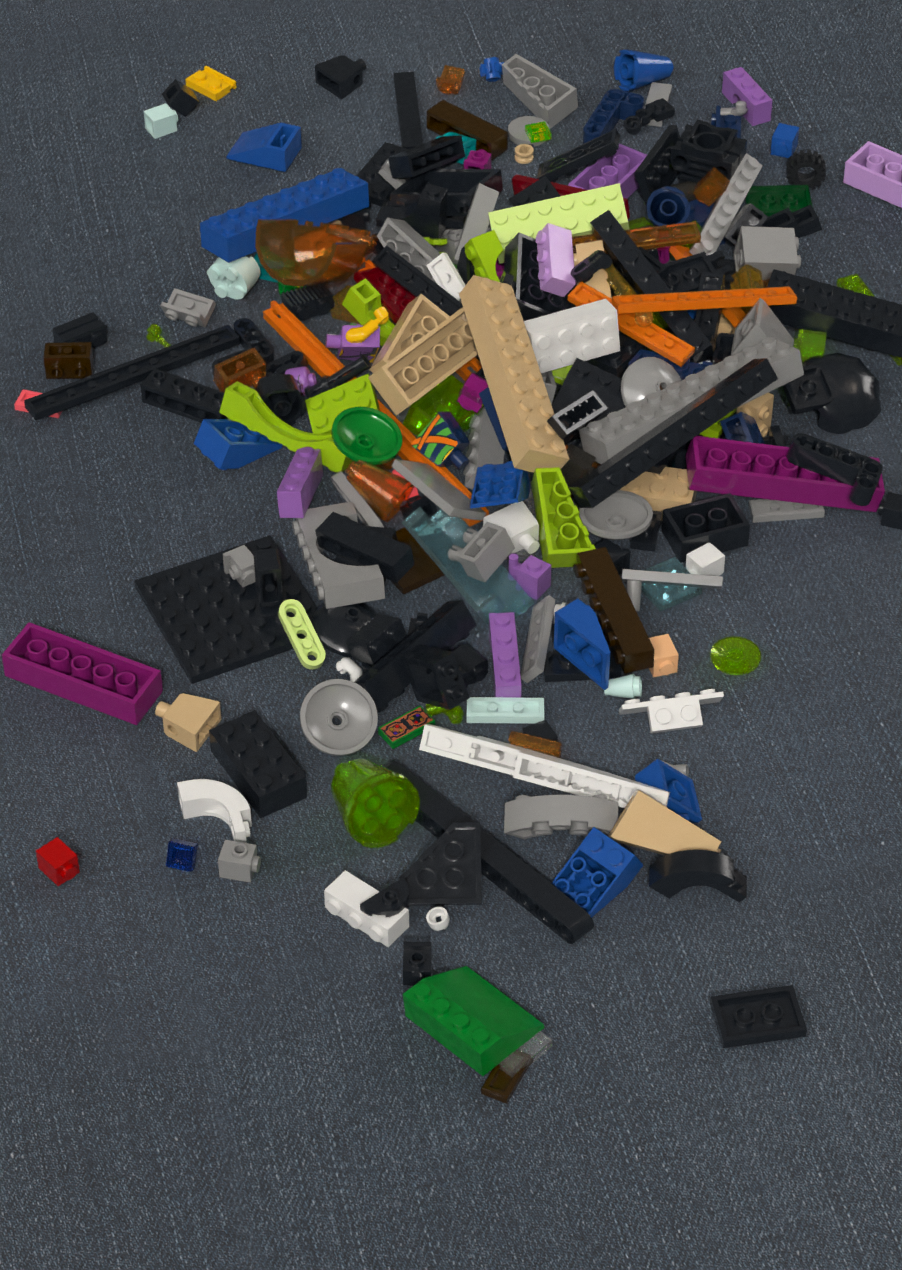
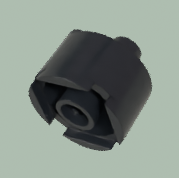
(282, 396)

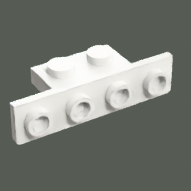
(672, 713)

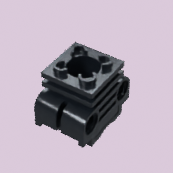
(707, 147)

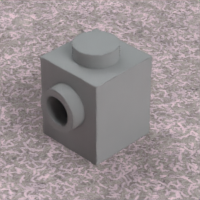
(238, 861)

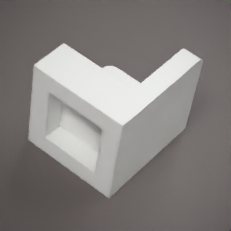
(705, 561)

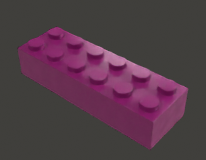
(82, 673)

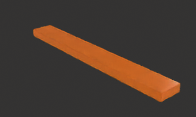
(702, 299)

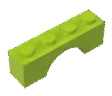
(483, 254)
(362, 302)

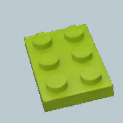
(327, 405)

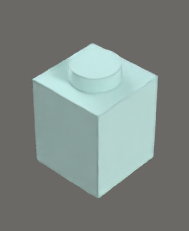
(160, 120)

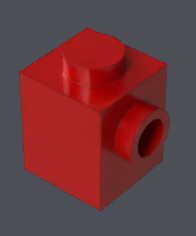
(57, 861)

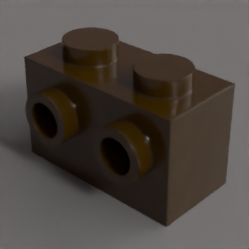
(68, 360)

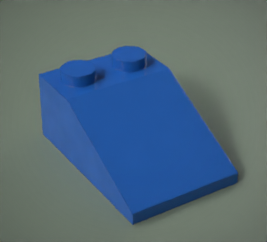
(232, 443)
(582, 641)

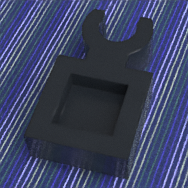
(655, 110)

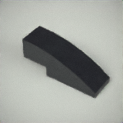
(803, 221)

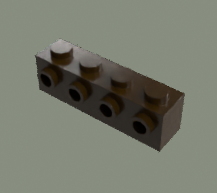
(449, 118)

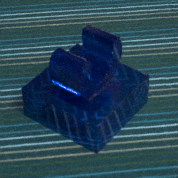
(181, 855)

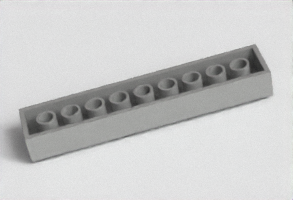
(623, 427)

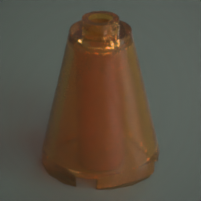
(379, 488)

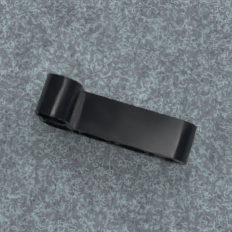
(838, 464)

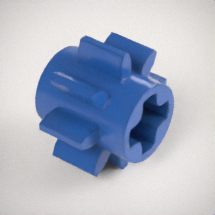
(491, 69)

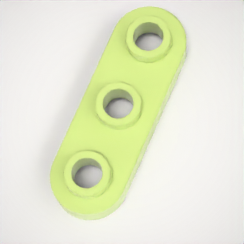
(301, 625)

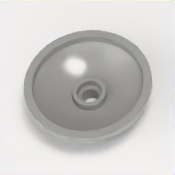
(646, 377)
(618, 516)
(343, 701)

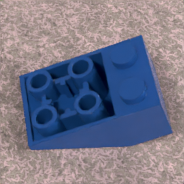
(268, 146)
(499, 485)
(597, 872)

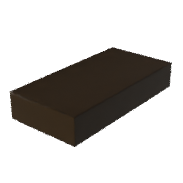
(500, 1085)

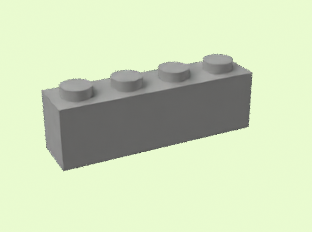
(483, 447)

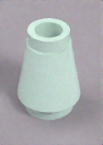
(625, 686)

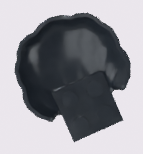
(838, 389)

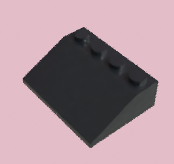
(523, 265)
(585, 378)

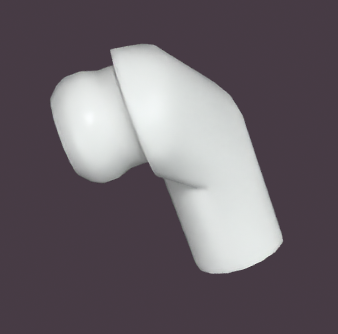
(348, 665)

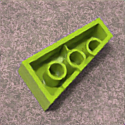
(558, 519)

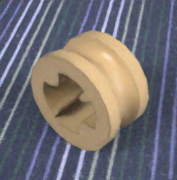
(524, 153)

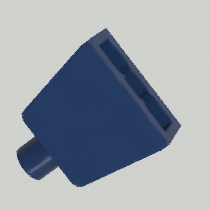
(744, 431)

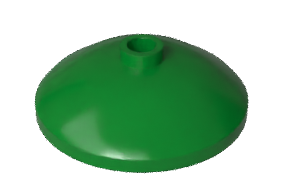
(366, 435)

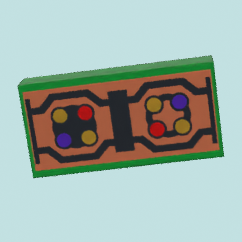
(405, 727)

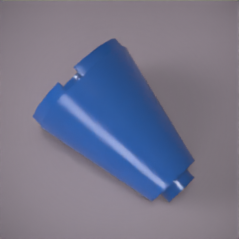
(640, 69)

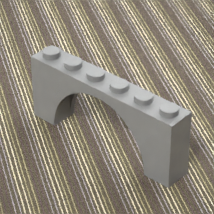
(335, 582)

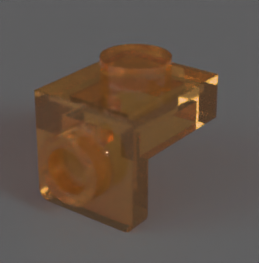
(450, 80)

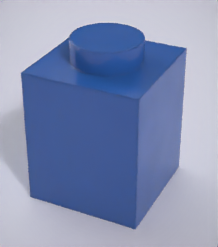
(784, 140)

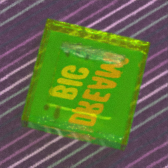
(538, 132)

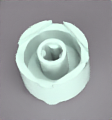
(235, 277)

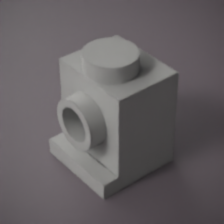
(240, 565)

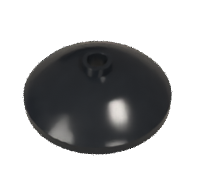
(340, 623)

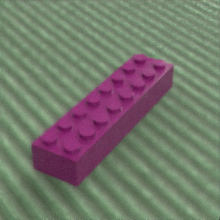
(764, 473)

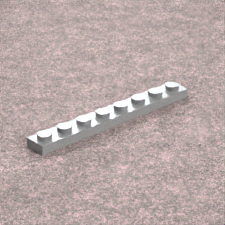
(727, 206)

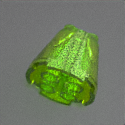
(373, 801)

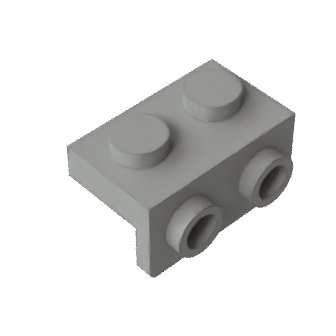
(188, 307)

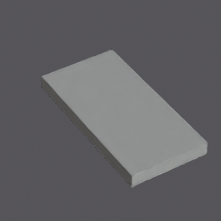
(438, 489)

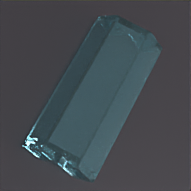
(437, 536)

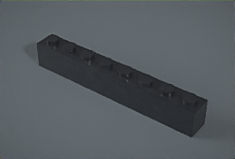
(647, 281)

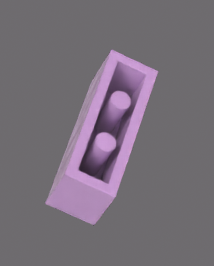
(555, 259)

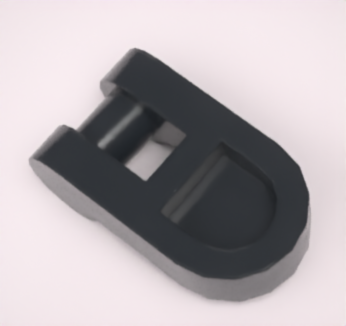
(586, 268)

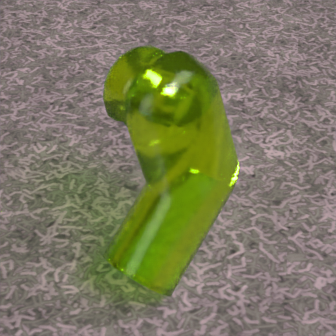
(455, 714)

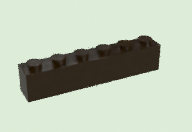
(614, 610)

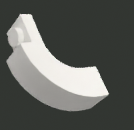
(216, 799)

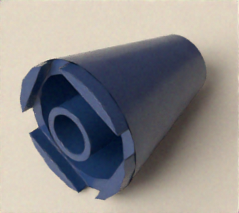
(667, 207)

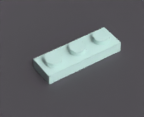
(505, 710)

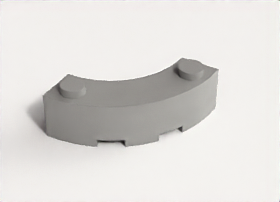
(542, 814)

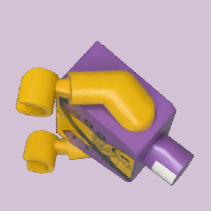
(359, 339)

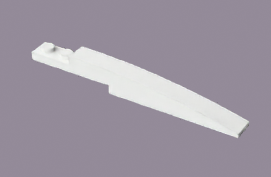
(534, 766)

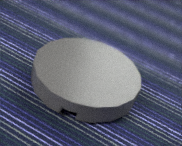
(517, 133)

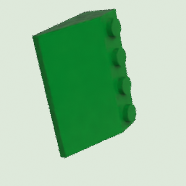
(469, 1017)

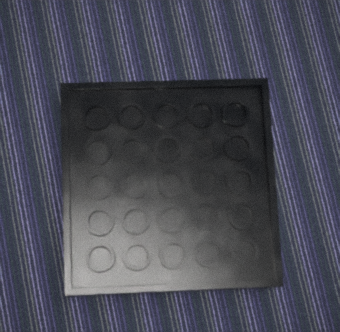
(215, 620)

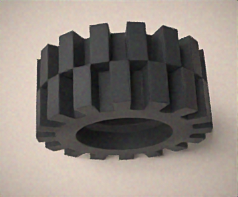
(806, 160)

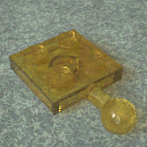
(618, 282)

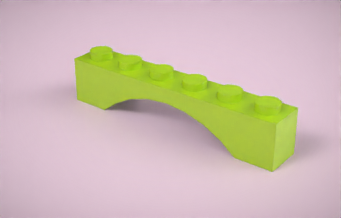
(247, 407)

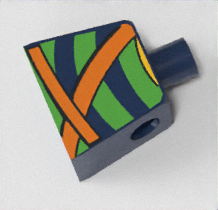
(443, 442)

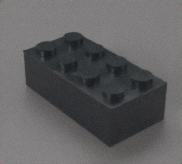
(258, 764)

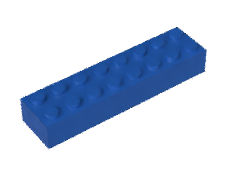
(316, 200)

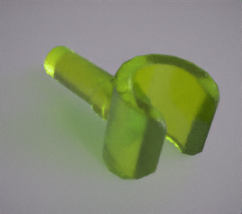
(154, 334)

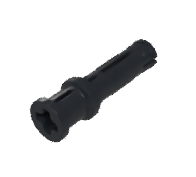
(327, 382)

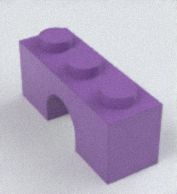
(741, 87)

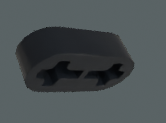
(286, 362)

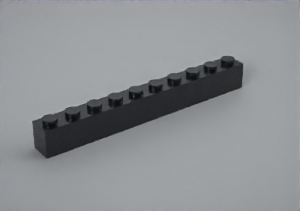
(673, 433)

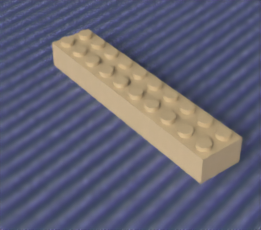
(512, 374)

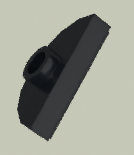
(388, 901)

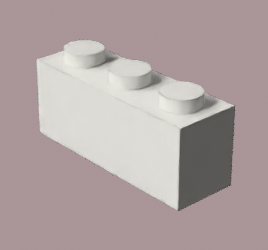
(344, 899)

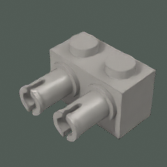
(483, 552)

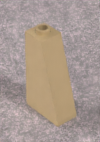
(658, 829)

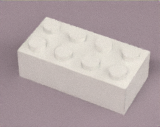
(574, 333)

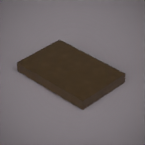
(424, 567)

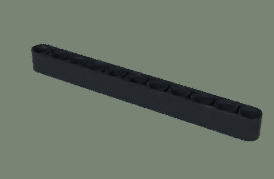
(504, 867)

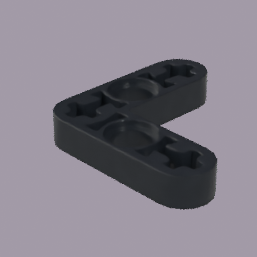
(240, 327)

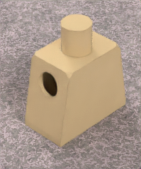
(189, 719)

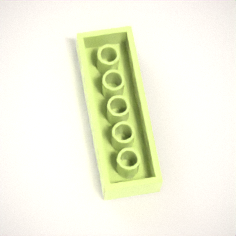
(567, 211)

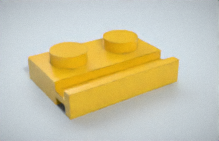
(210, 83)

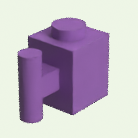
(531, 575)

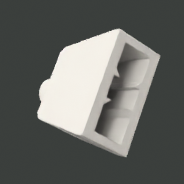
(519, 524)

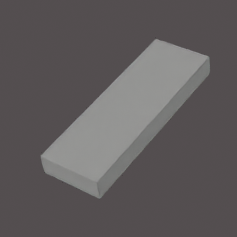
(656, 92)
(774, 510)

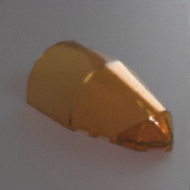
(311, 253)

